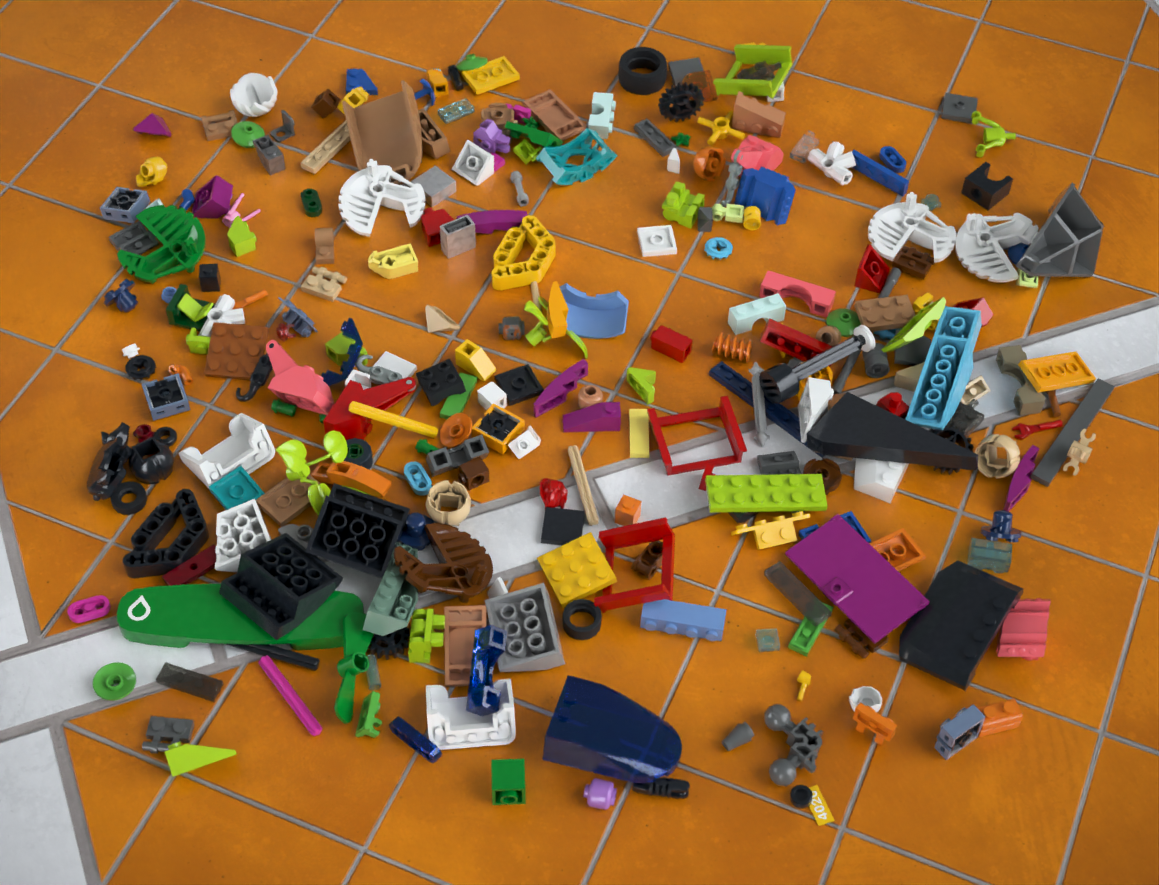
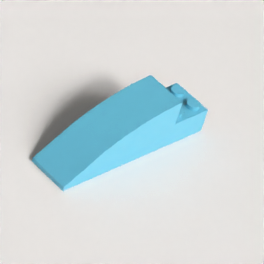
(945, 368)

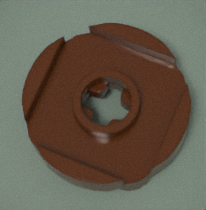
(829, 468)

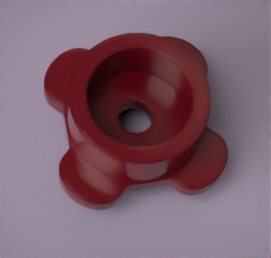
(143, 432)

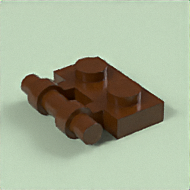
(913, 262)
(864, 641)

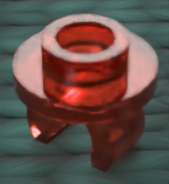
(282, 331)

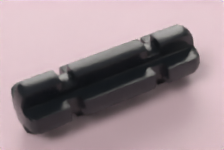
(455, 77)

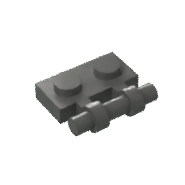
(167, 729)

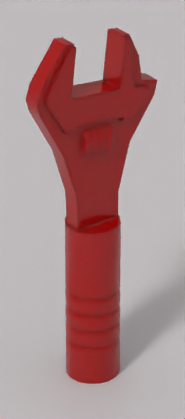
(1026, 430)

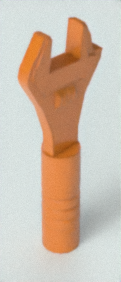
(250, 299)

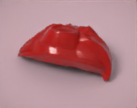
(553, 493)

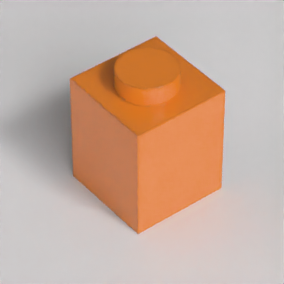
(627, 511)

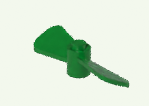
(354, 662)

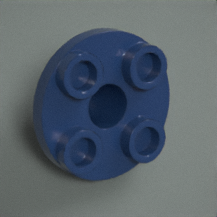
(122, 296)
(1001, 528)
(414, 531)

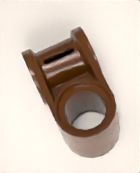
(647, 561)

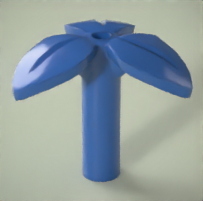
(427, 90)

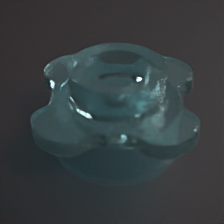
(931, 201)

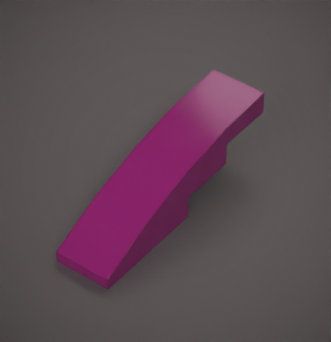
(487, 221)
(557, 390)
(1021, 478)

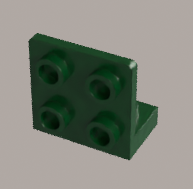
(179, 318)

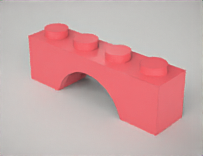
(818, 298)

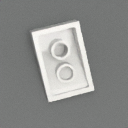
(813, 404)

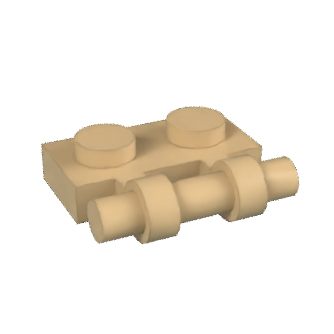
(323, 288)

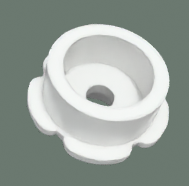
(131, 350)

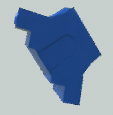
(768, 192)

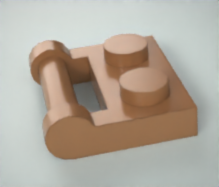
(221, 129)

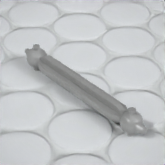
(759, 405)

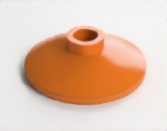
(455, 430)

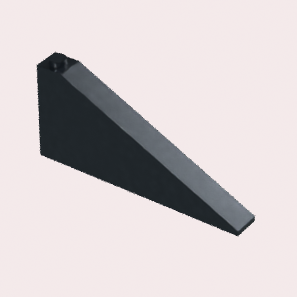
(869, 432)

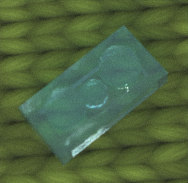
(456, 110)

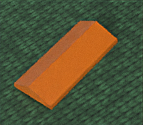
(899, 549)

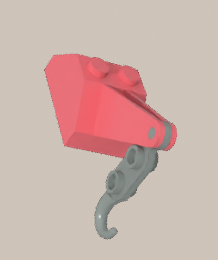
(751, 154)

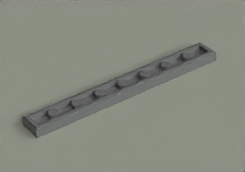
(1080, 420)

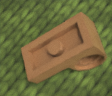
(324, 245)

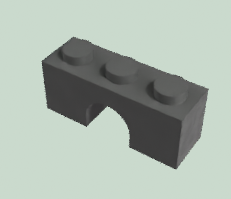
(450, 459)

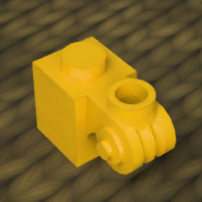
(355, 98)

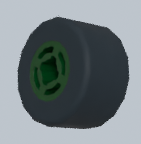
(359, 453)

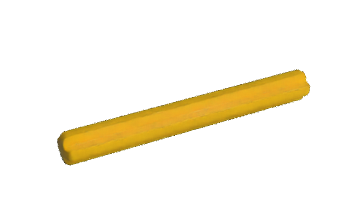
(393, 419)

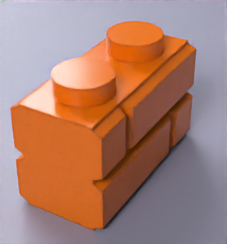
(1000, 717)

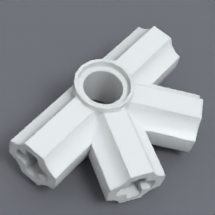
(834, 162)
(222, 313)

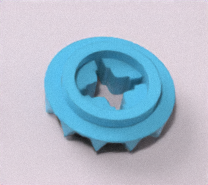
(722, 243)

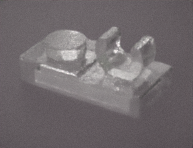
(804, 146)

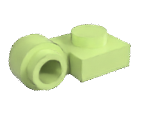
(732, 212)

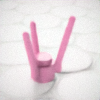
(230, 216)

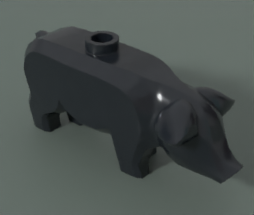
(108, 464)

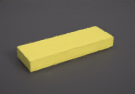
(639, 433)

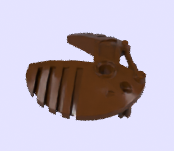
(461, 567)

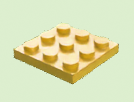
(577, 569)

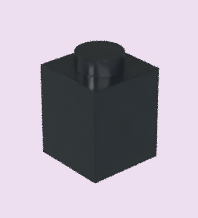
(209, 277)

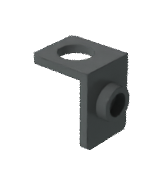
(288, 128)

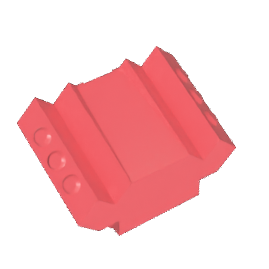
(1024, 630)

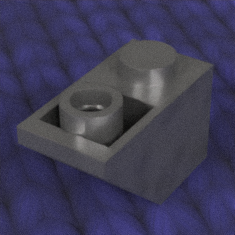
(269, 154)

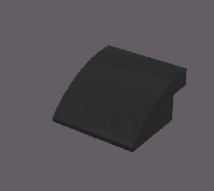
(357, 530)
(279, 585)

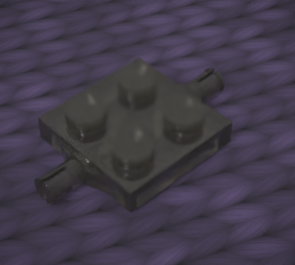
(759, 71)
(966, 417)

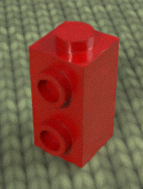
(671, 343)

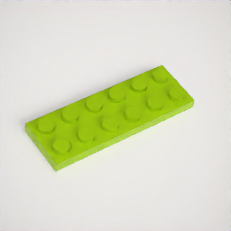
(766, 493)

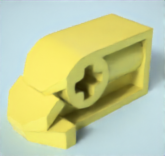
(394, 262)

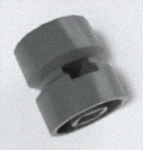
(876, 362)

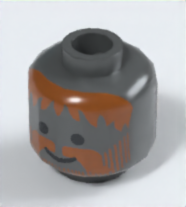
(512, 328)

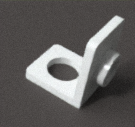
(525, 442)

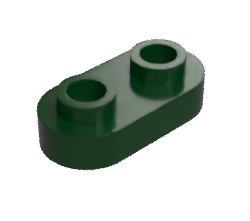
(311, 202)

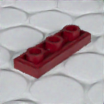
(192, 568)

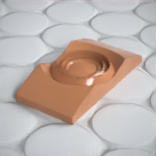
(554, 115)
(459, 641)

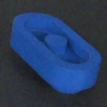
(892, 159)

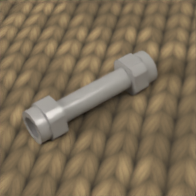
(522, 198)

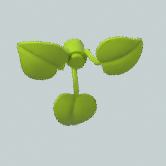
(538, 333)
(294, 454)

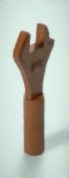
(1054, 403)

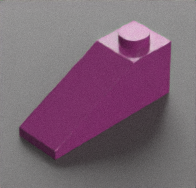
(598, 417)

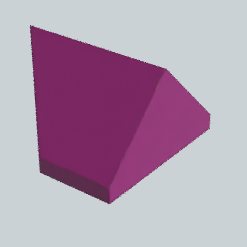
(153, 125)

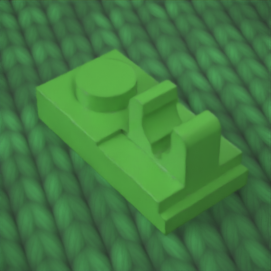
(366, 719)

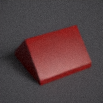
(871, 271)

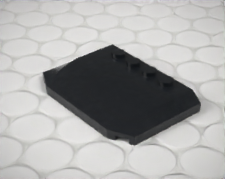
(957, 623)

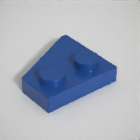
(357, 78)

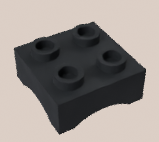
(440, 381)

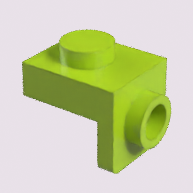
(526, 151)
(196, 343)

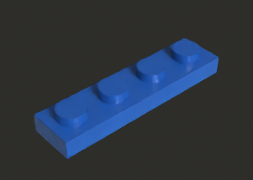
(880, 173)

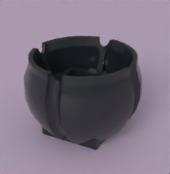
(155, 467)

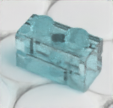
(989, 555)

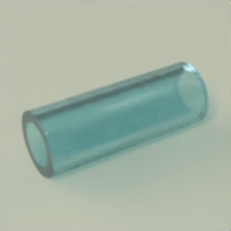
(373, 673)

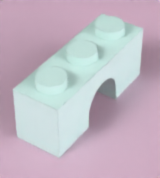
(602, 114)
(744, 315)

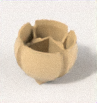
(987, 456)
(448, 495)

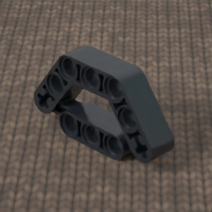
(142, 559)

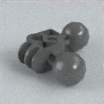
(802, 740)

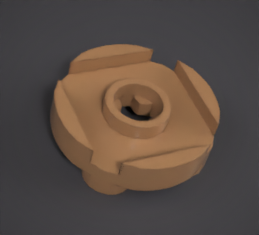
(500, 110)

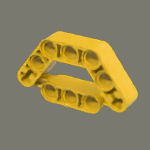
(510, 275)

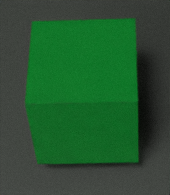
(508, 781)

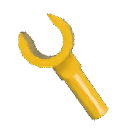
(805, 679)

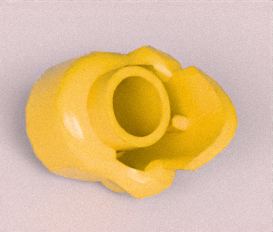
(151, 172)

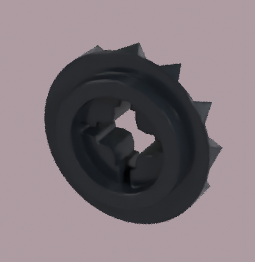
(138, 362)

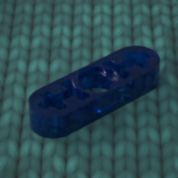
(415, 739)

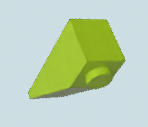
(189, 757)

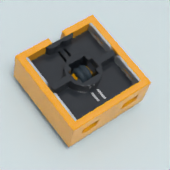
(498, 428)

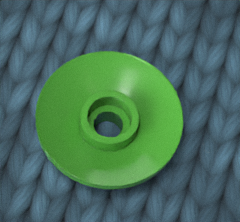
(471, 62)
(245, 132)
(844, 320)
(113, 674)

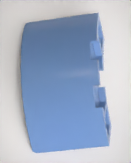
(595, 316)

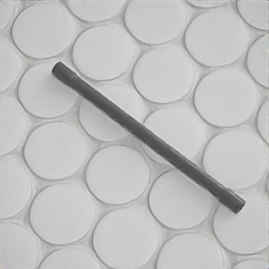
(839, 383)

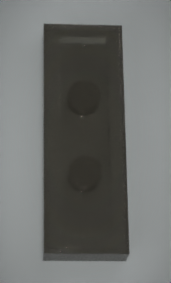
(189, 682)

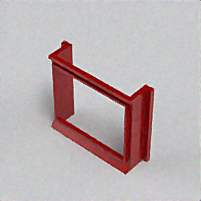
(730, 425)
(635, 535)

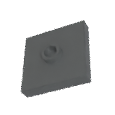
(959, 107)

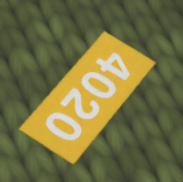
(819, 807)

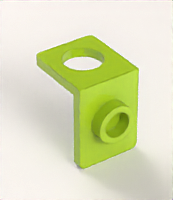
(193, 309)

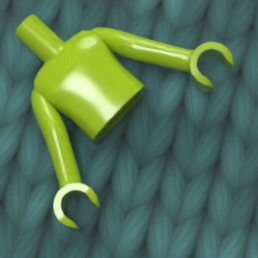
(992, 136)

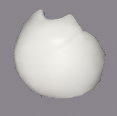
(867, 696)

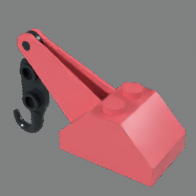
(291, 382)

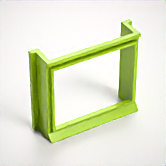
(751, 55)

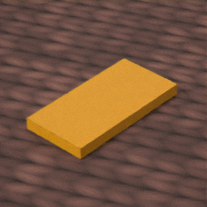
(1056, 371)

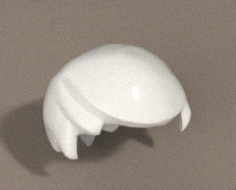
(254, 94)

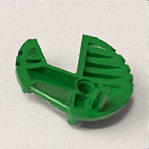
(177, 233)

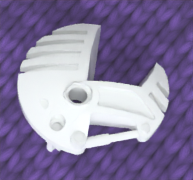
(371, 188)
(906, 221)
(982, 246)

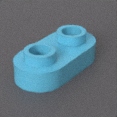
(417, 480)

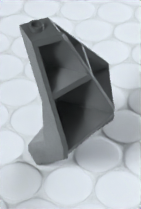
(1067, 240)

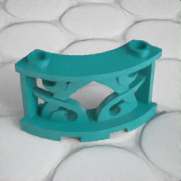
(565, 174)

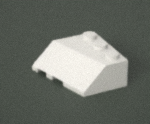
(878, 477)
(238, 532)

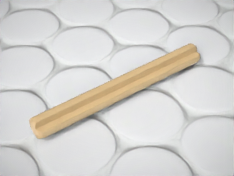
(583, 485)

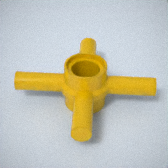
(720, 128)

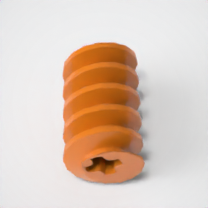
(732, 346)

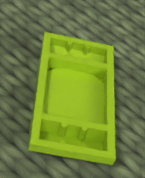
(916, 326)

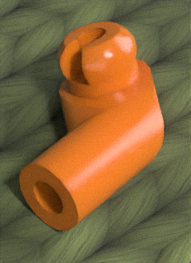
(183, 373)

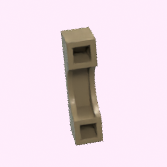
(1026, 399)

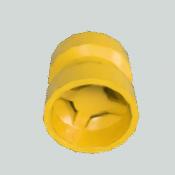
(752, 218)

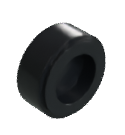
(801, 796)

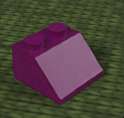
(213, 199)

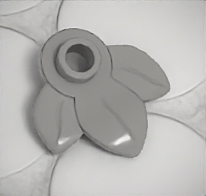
(297, 533)

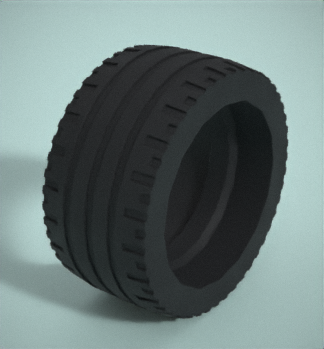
(642, 58)

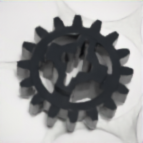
(390, 643)

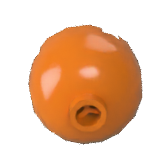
(709, 162)

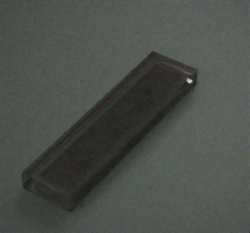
(797, 593)

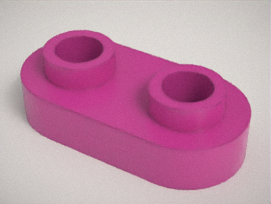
(88, 608)

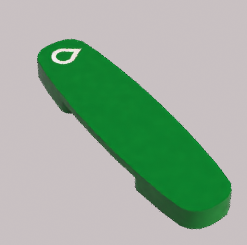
(201, 615)

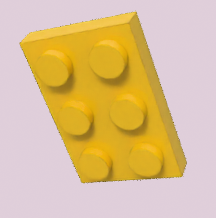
(491, 76)

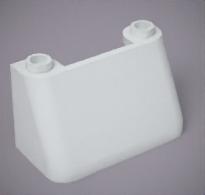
(246, 447)
(456, 728)

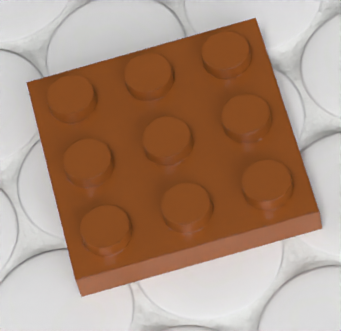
(235, 350)

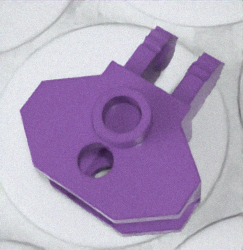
(491, 137)

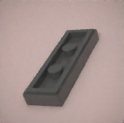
(654, 137)

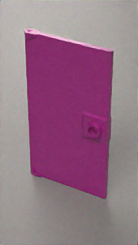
(857, 578)

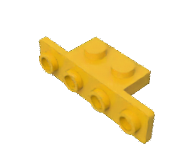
(773, 533)

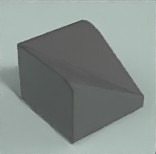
(705, 219)

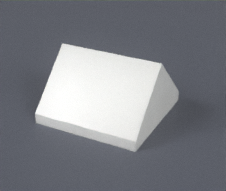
(474, 163)

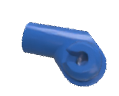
(188, 198)

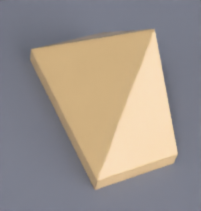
(438, 321)

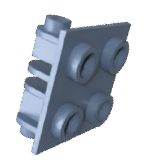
(296, 316)

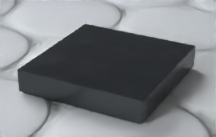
(519, 384)
(562, 525)

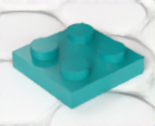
(235, 489)

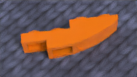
(352, 476)

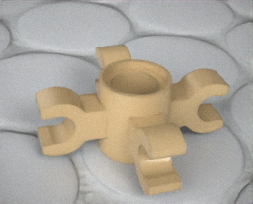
(1079, 452)

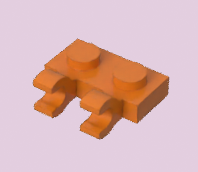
(868, 718)

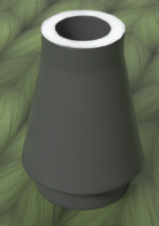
(738, 736)

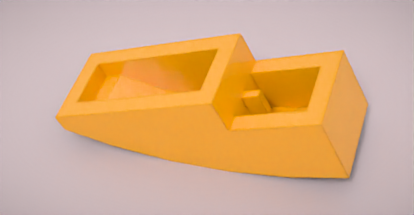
(557, 312)

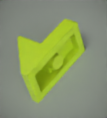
(642, 382)

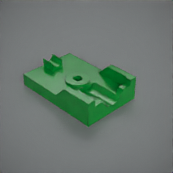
(536, 136)

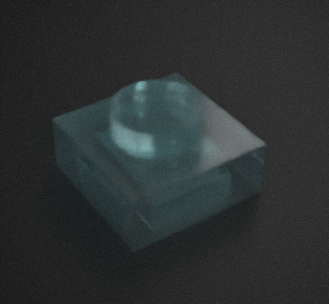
(767, 640)

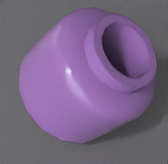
(600, 794)

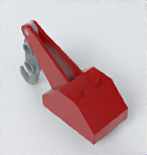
(380, 397)

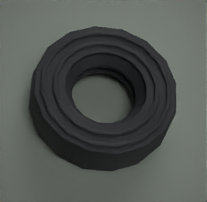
(132, 507)

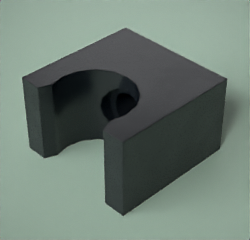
(984, 190)

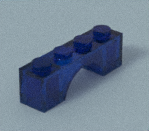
(487, 648)

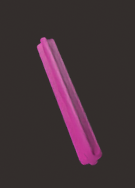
(290, 695)

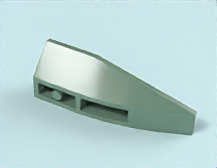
(393, 600)

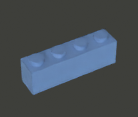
(684, 619)

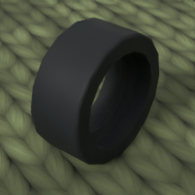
(581, 633)

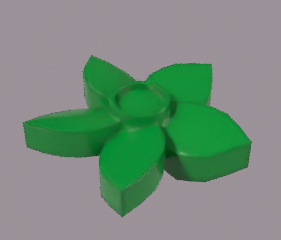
(531, 123)
(684, 140)

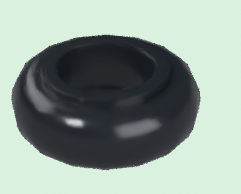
(166, 431)

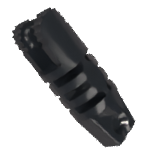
(664, 787)

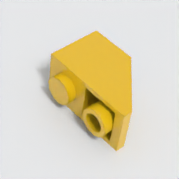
(474, 360)

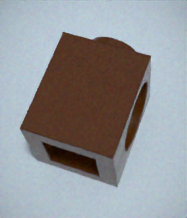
(325, 103)
(473, 473)

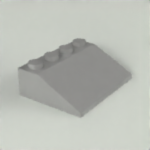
(530, 629)

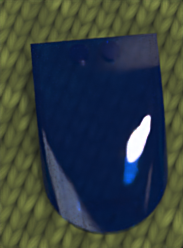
(610, 734)

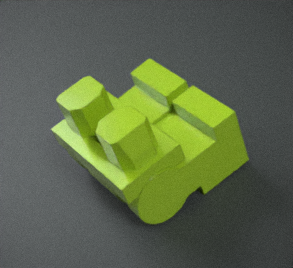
(682, 205)
(422, 635)

